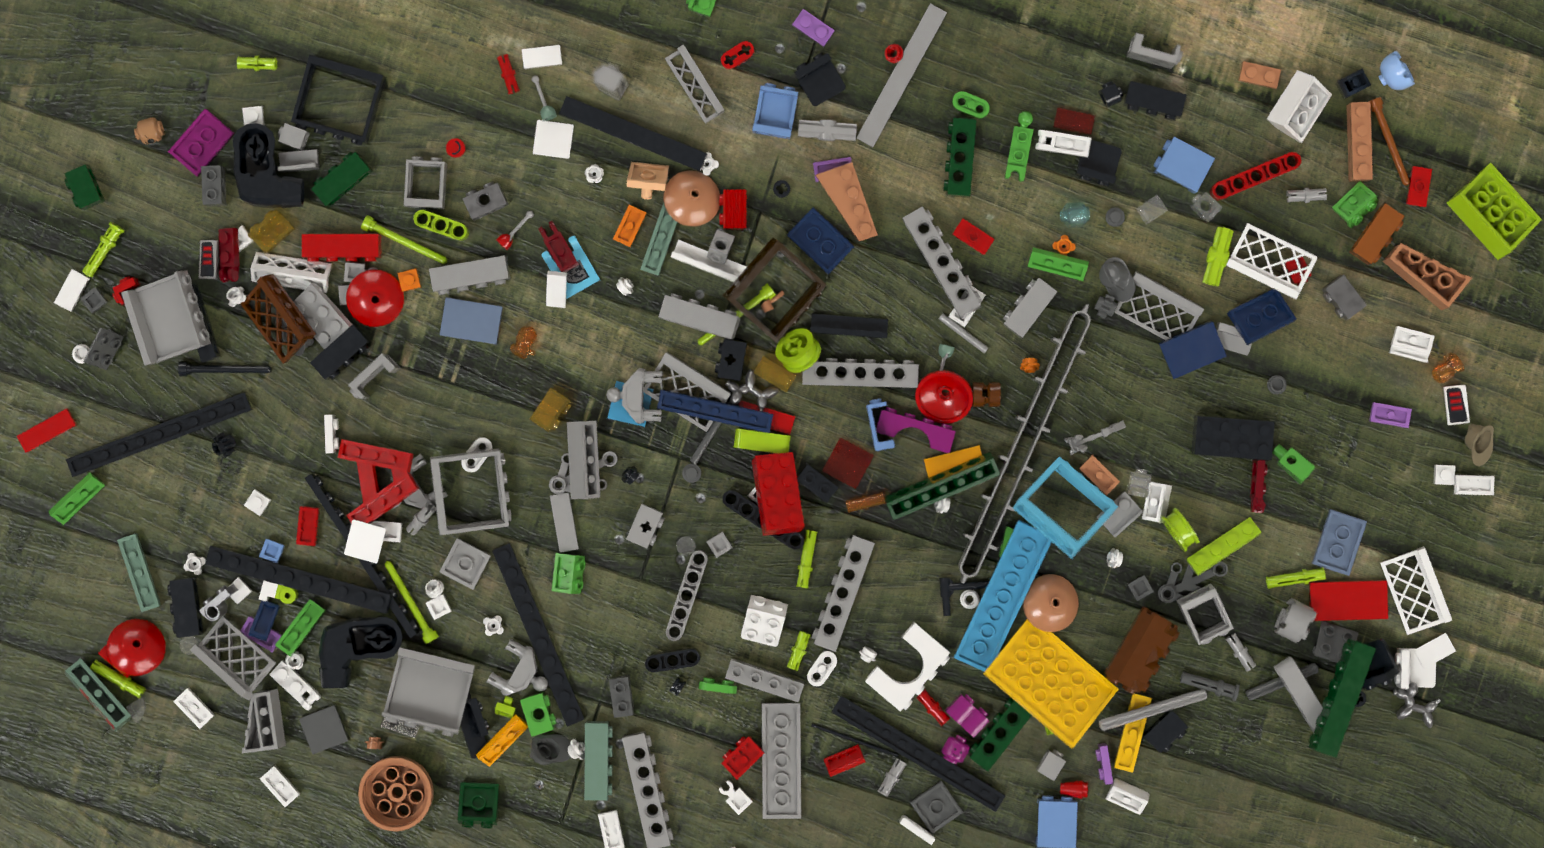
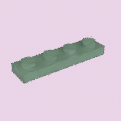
(659, 243)
(139, 572)

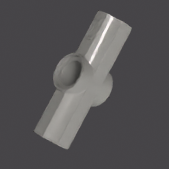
(827, 130)

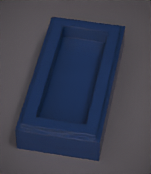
(264, 620)

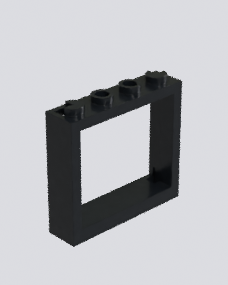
(344, 69)

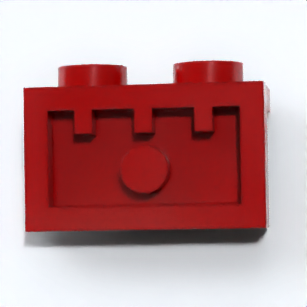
(742, 757)

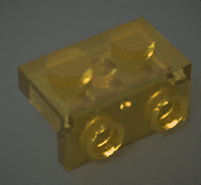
(271, 231)

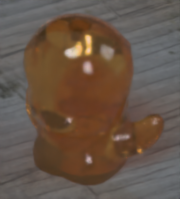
(524, 340)
(1447, 370)

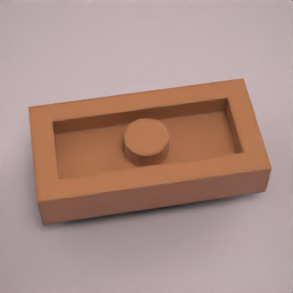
(1259, 75)
(1099, 475)

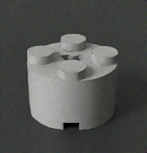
(1294, 621)

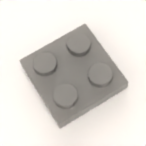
(465, 563)

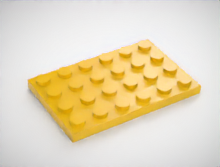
(1051, 682)

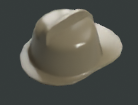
(1480, 442)

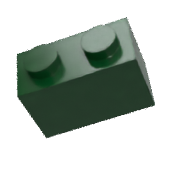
(84, 187)

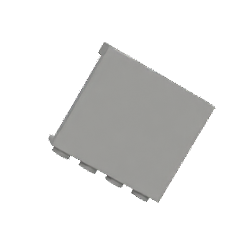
(166, 318)
(428, 692)

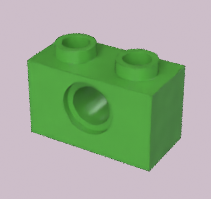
(538, 725)

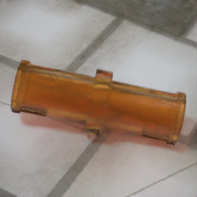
(865, 502)

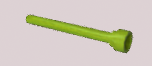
(371, 225)
(765, 293)
(428, 633)

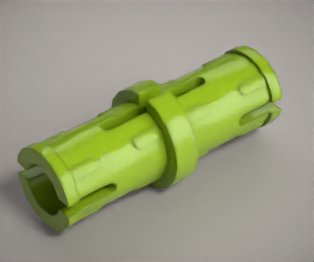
(256, 63)
(798, 650)

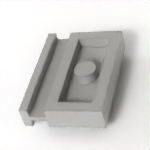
(1123, 515)

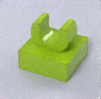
(505, 709)

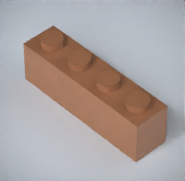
(1359, 141)

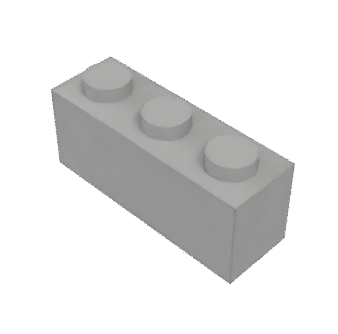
(1029, 307)

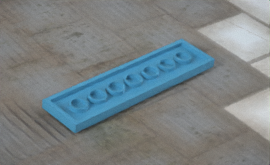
(1003, 596)

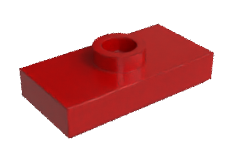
(1419, 186)
(973, 237)
(307, 526)
(844, 760)

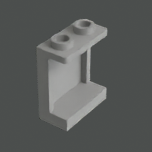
(1152, 56)
(370, 372)

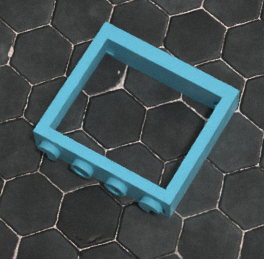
(1048, 526)

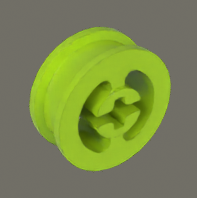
(793, 345)
(1180, 529)

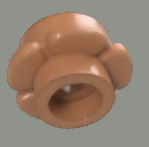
(374, 743)

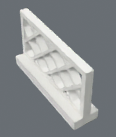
(1268, 277)
(1431, 583)

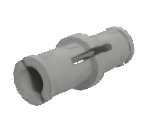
(1306, 195)
(421, 518)
(1240, 652)
(892, 777)

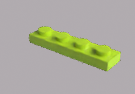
(1223, 546)

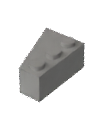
(265, 723)

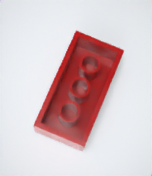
(777, 493)

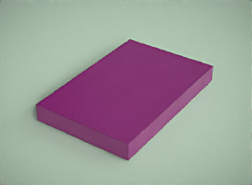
(201, 142)

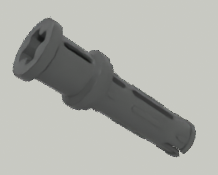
(1218, 687)

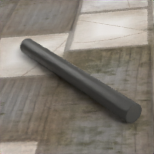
(707, 438)

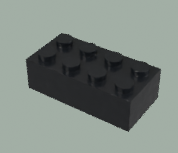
(1232, 438)

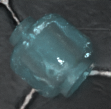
(1075, 214)

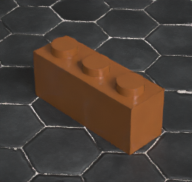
(1377, 234)

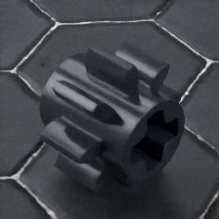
(223, 445)

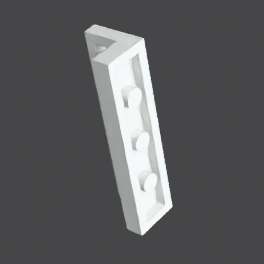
(698, 258)
(289, 275)

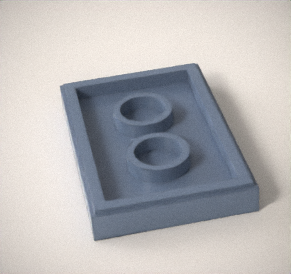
(471, 321)
(1339, 542)

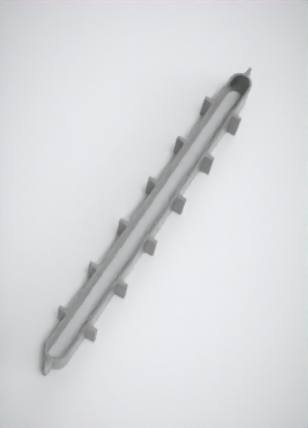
(1083, 312)

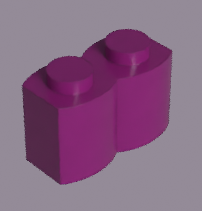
(967, 715)

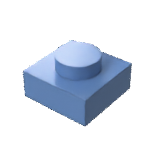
(272, 550)

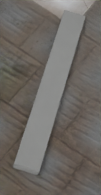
(901, 75)

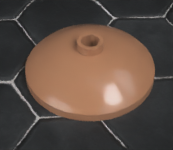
(688, 209)
(1039, 603)

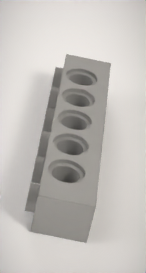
(962, 306)
(909, 380)
(865, 548)
(652, 838)

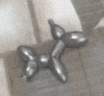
(749, 387)
(1410, 705)

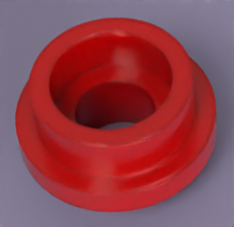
(889, 51)

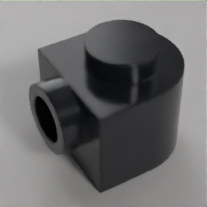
(1110, 94)

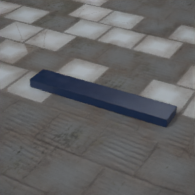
(715, 411)

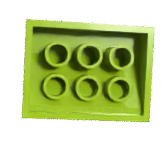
(1494, 211)

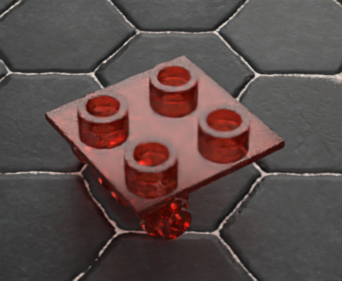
(847, 463)

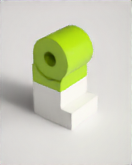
(285, 594)

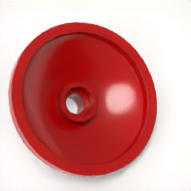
(378, 284)
(943, 406)
(131, 659)

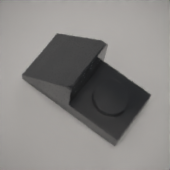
(1353, 83)

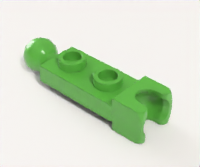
(1020, 146)

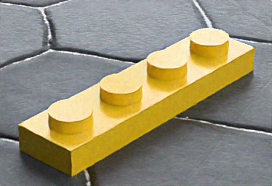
(1131, 736)

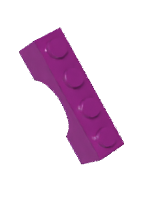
(939, 437)

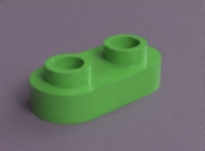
(970, 105)
(725, 687)

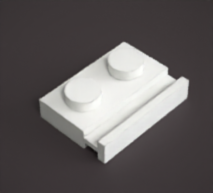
(1411, 344)

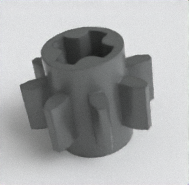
(1105, 306)

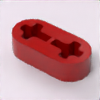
(740, 59)

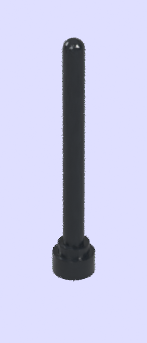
(186, 369)

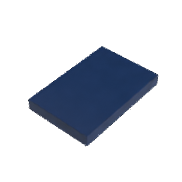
(820, 240)
(1261, 316)
(1192, 349)

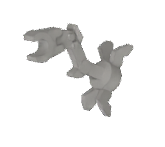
(1076, 442)

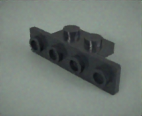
(474, 726)

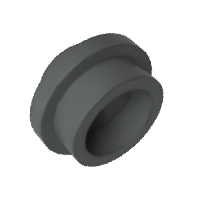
(1115, 217)
(1276, 384)
(691, 473)

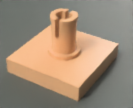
(647, 177)

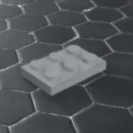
(321, 315)

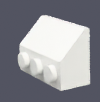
(1299, 106)

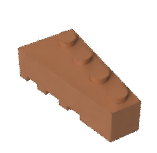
(846, 194)

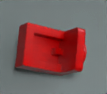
(125, 284)

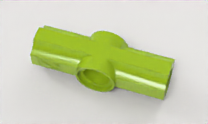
(1217, 256)

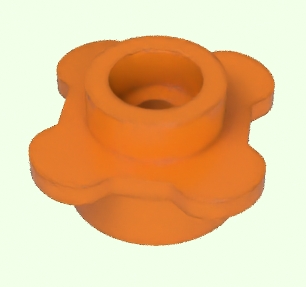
(1064, 241)
(1029, 365)

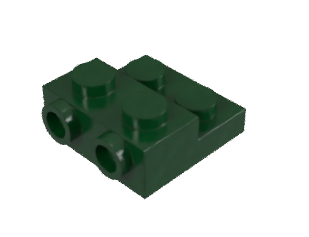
(478, 804)

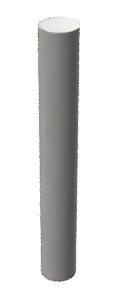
(963, 333)

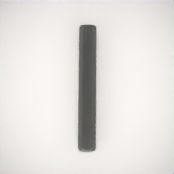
(1276, 684)

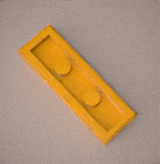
(947, 461)
(502, 740)

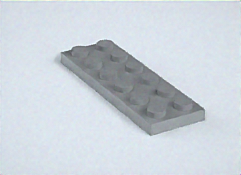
(781, 761)

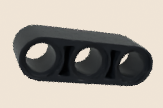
(664, 665)

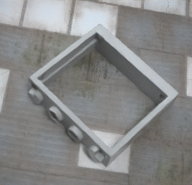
(503, 495)

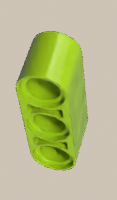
(433, 219)
(761, 441)

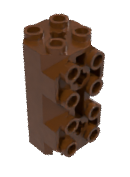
(1140, 651)

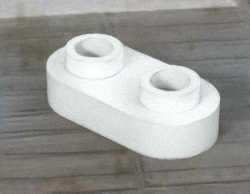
(477, 461)
(822, 668)

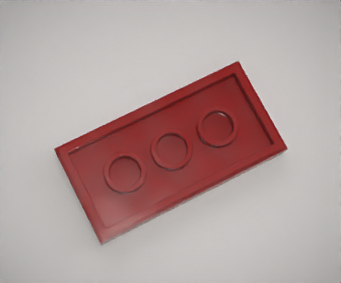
(1349, 600)

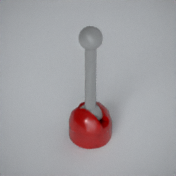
(506, 240)

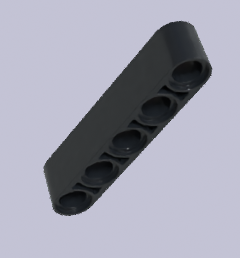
(753, 517)

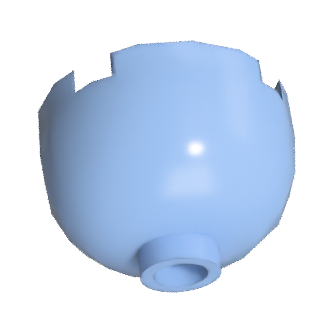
(1395, 72)

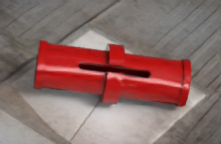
(508, 74)
(933, 707)

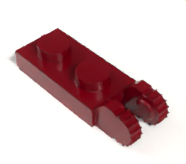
(559, 249)
(229, 254)

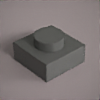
(94, 300)
(1140, 587)

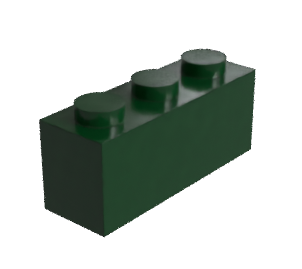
(341, 179)

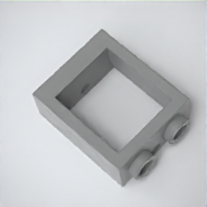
(425, 203)
(1197, 597)

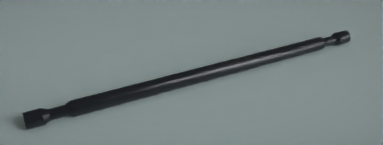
(854, 740)

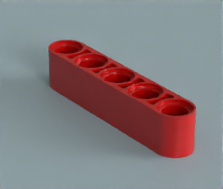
(1263, 170)

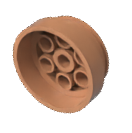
(371, 799)

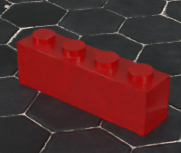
(341, 246)

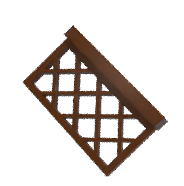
(284, 309)

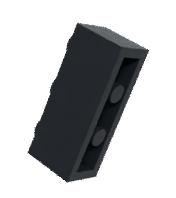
(1154, 100)
(341, 353)
(185, 607)

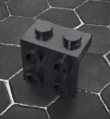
(819, 79)
(1100, 164)
(1382, 666)

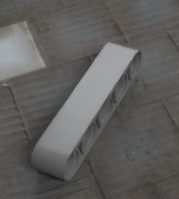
(686, 604)
(1299, 691)

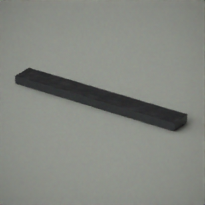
(633, 133)

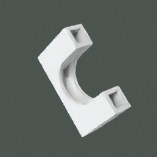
(900, 693)

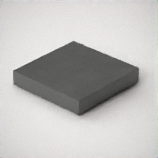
(324, 729)
(936, 807)

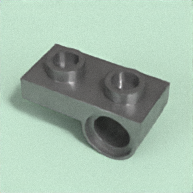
(217, 602)

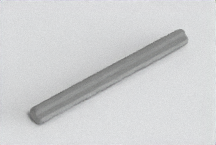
(1153, 709)

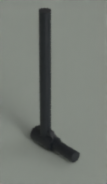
(947, 589)

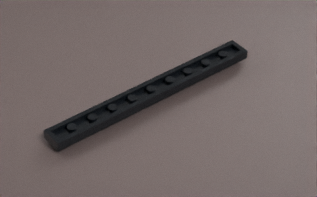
(159, 434)
(377, 577)
(298, 579)
(538, 634)
(918, 753)

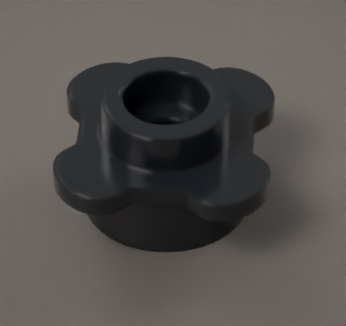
(630, 475)

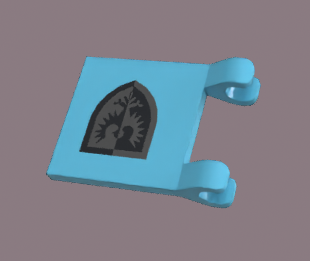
(578, 277)

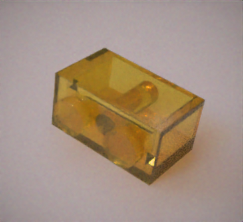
(774, 374)
(550, 410)

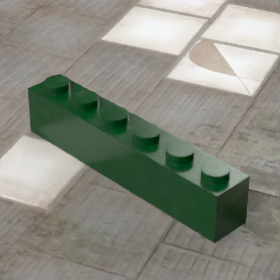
(1341, 698)

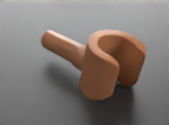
(767, 305)

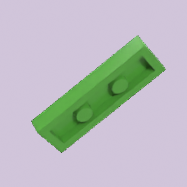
(1058, 264)
(76, 498)
(300, 628)

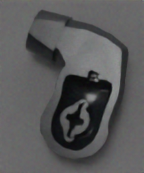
(257, 171)
(355, 641)

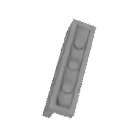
(713, 101)

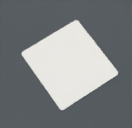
(553, 139)
(364, 541)

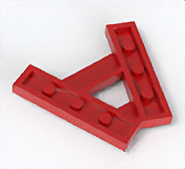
(367, 457)

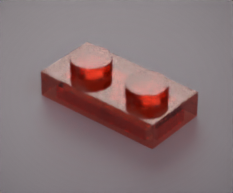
(1074, 121)

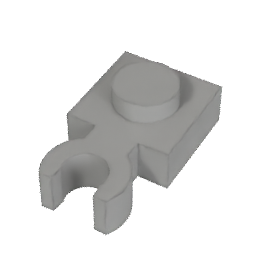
(353, 269)

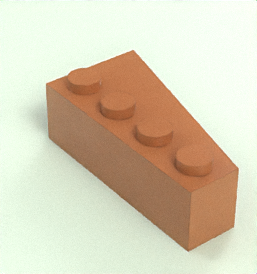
(1426, 275)

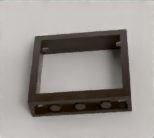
(754, 269)

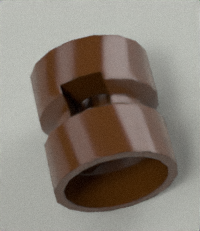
(993, 394)

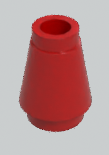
(1075, 789)

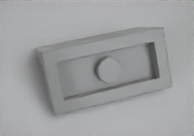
(298, 161)
(1232, 339)

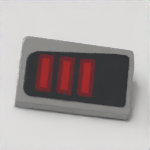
(209, 259)

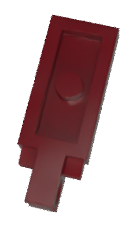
(1258, 487)

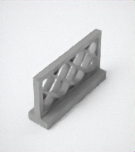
(1166, 294)
(693, 376)
(222, 670)

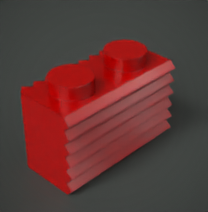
(734, 209)

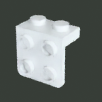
(764, 621)
(1412, 670)

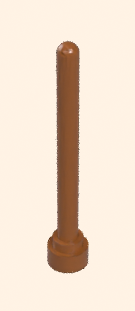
(1376, 106)

